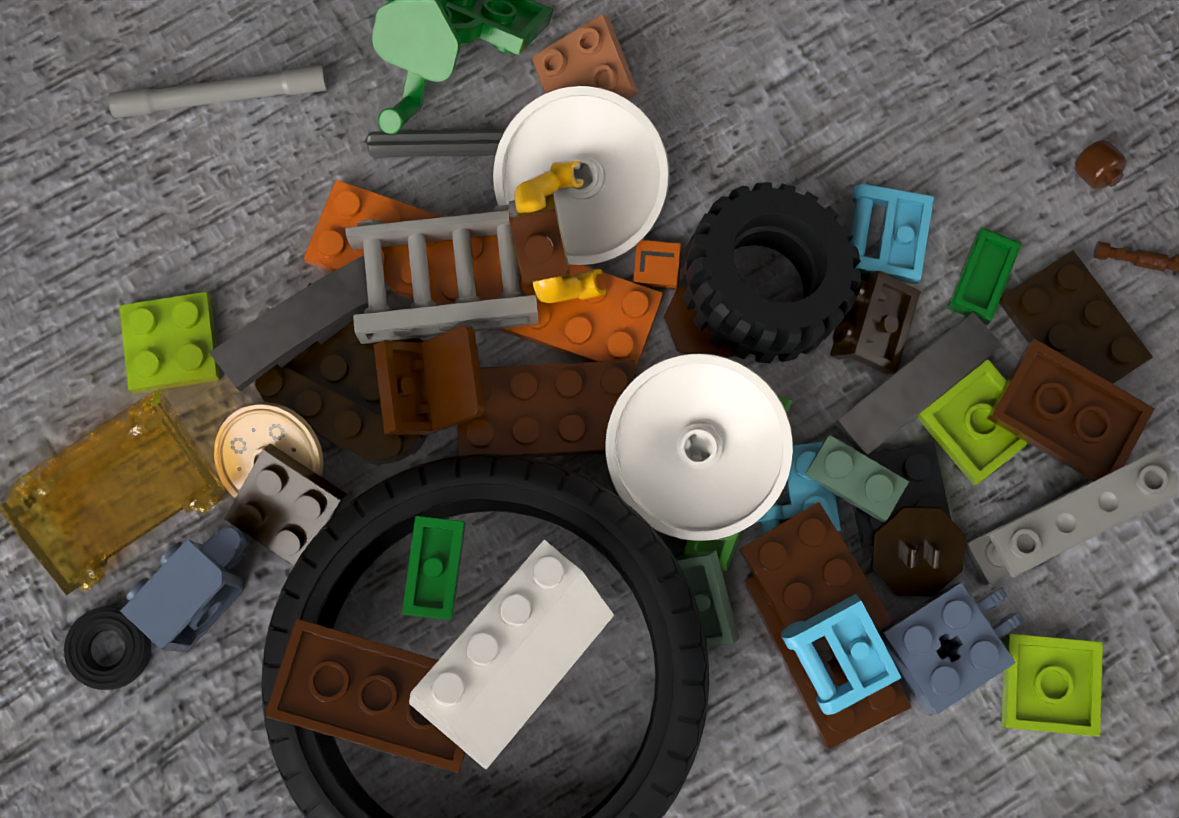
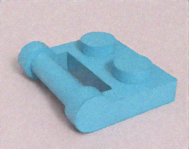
(902, 232)
(855, 648)

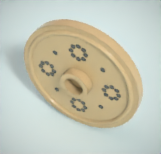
(254, 428)

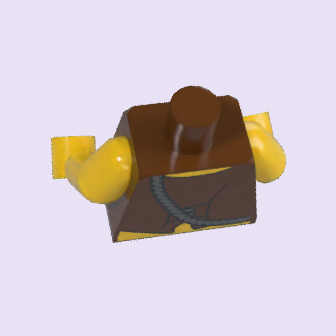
(540, 238)

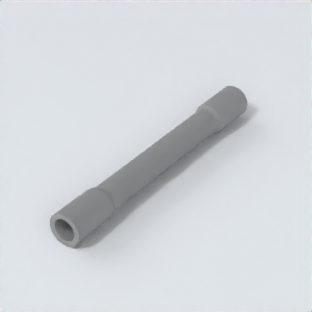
(148, 100)

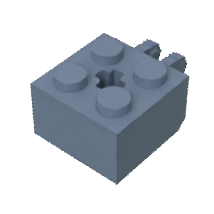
(188, 590)
(974, 645)

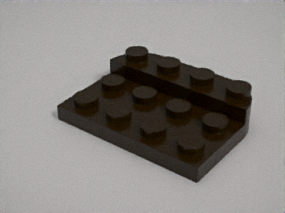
(339, 397)

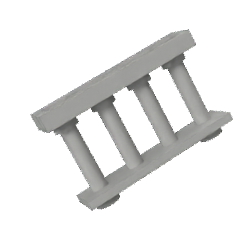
(424, 315)
(1072, 518)

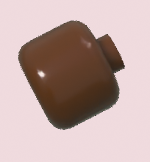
(1101, 165)

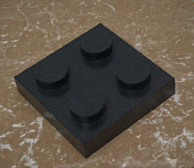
(925, 486)

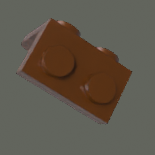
(429, 382)

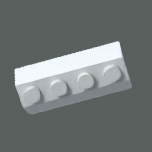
(512, 655)

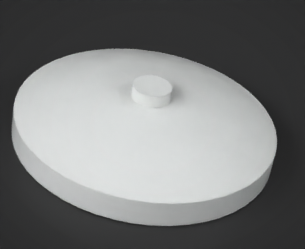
(618, 158)
(699, 446)

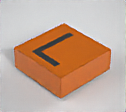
(657, 264)

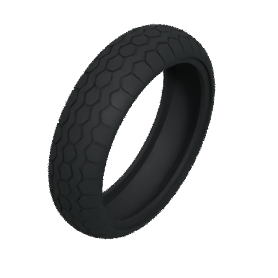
(511, 484)

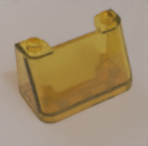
(110, 491)

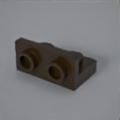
(877, 323)

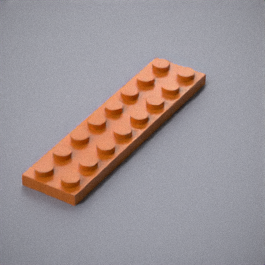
(589, 329)

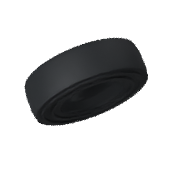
(80, 659)

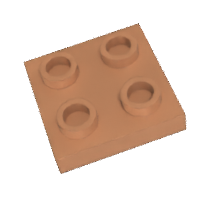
(586, 58)

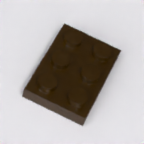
(1076, 318)

